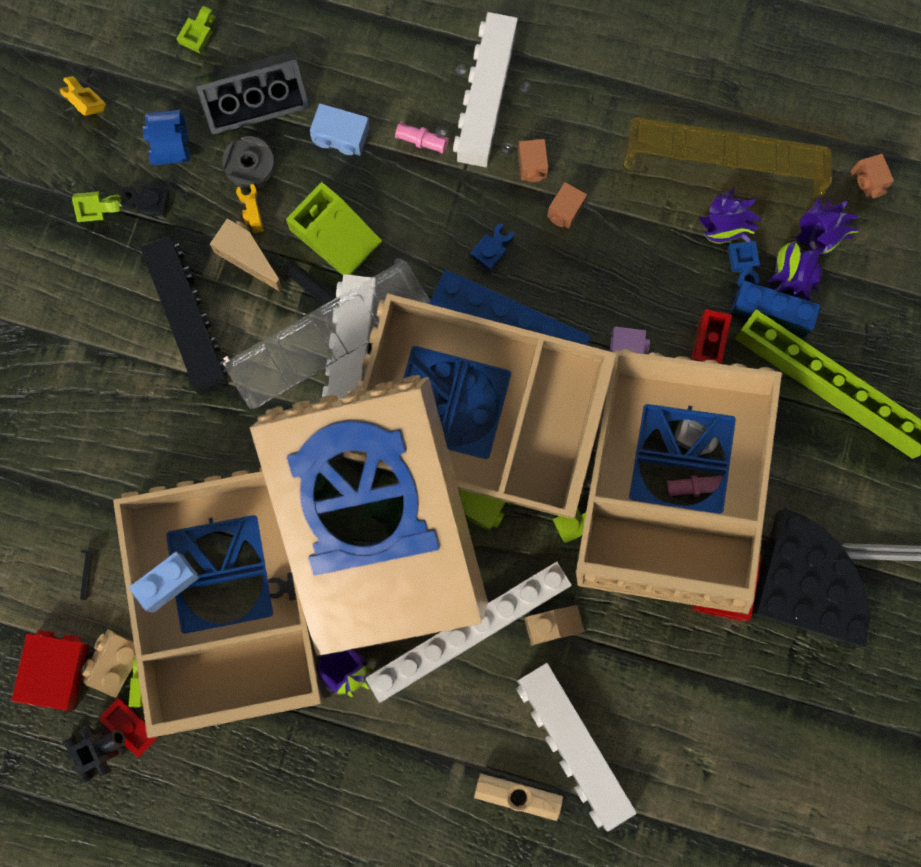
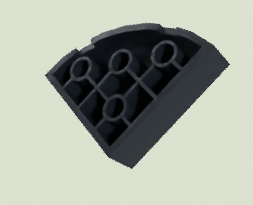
(811, 583)

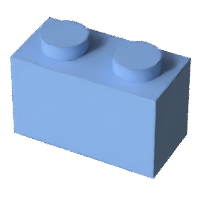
(339, 130)
(164, 582)

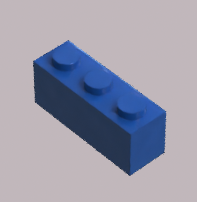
(788, 311)

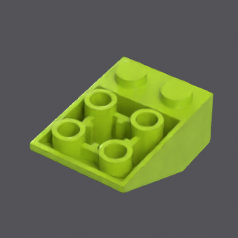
(333, 230)

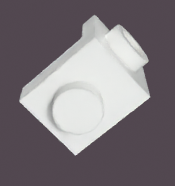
(689, 432)

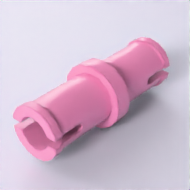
(421, 137)
(693, 486)

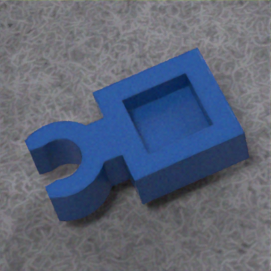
(491, 250)
(744, 259)

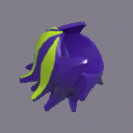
(729, 219)
(825, 226)
(797, 270)
(343, 671)

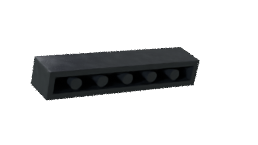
(184, 314)

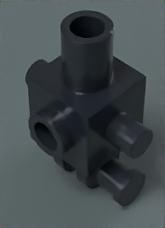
(93, 751)

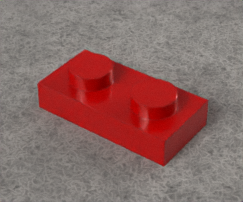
(124, 718)

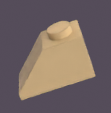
(554, 625)

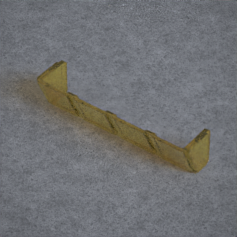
(730, 150)

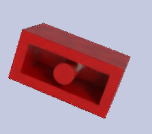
(711, 336)

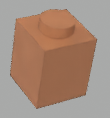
(532, 160)
(566, 206)

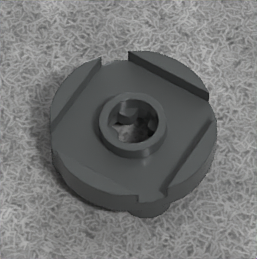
(242, 150)

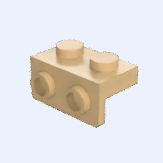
(109, 664)

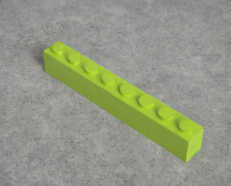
(832, 383)

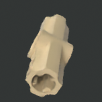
(536, 802)

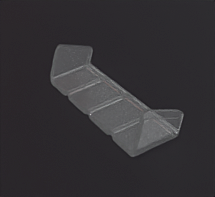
(319, 337)

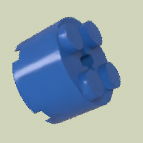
(167, 137)

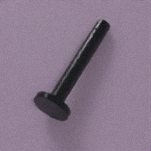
(86, 573)

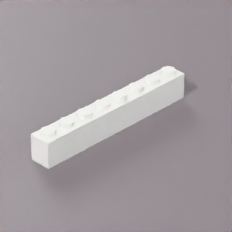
(454, 642)

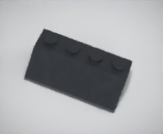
(252, 92)

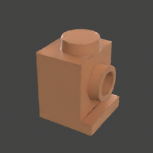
(873, 175)

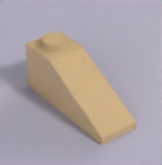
(239, 247)

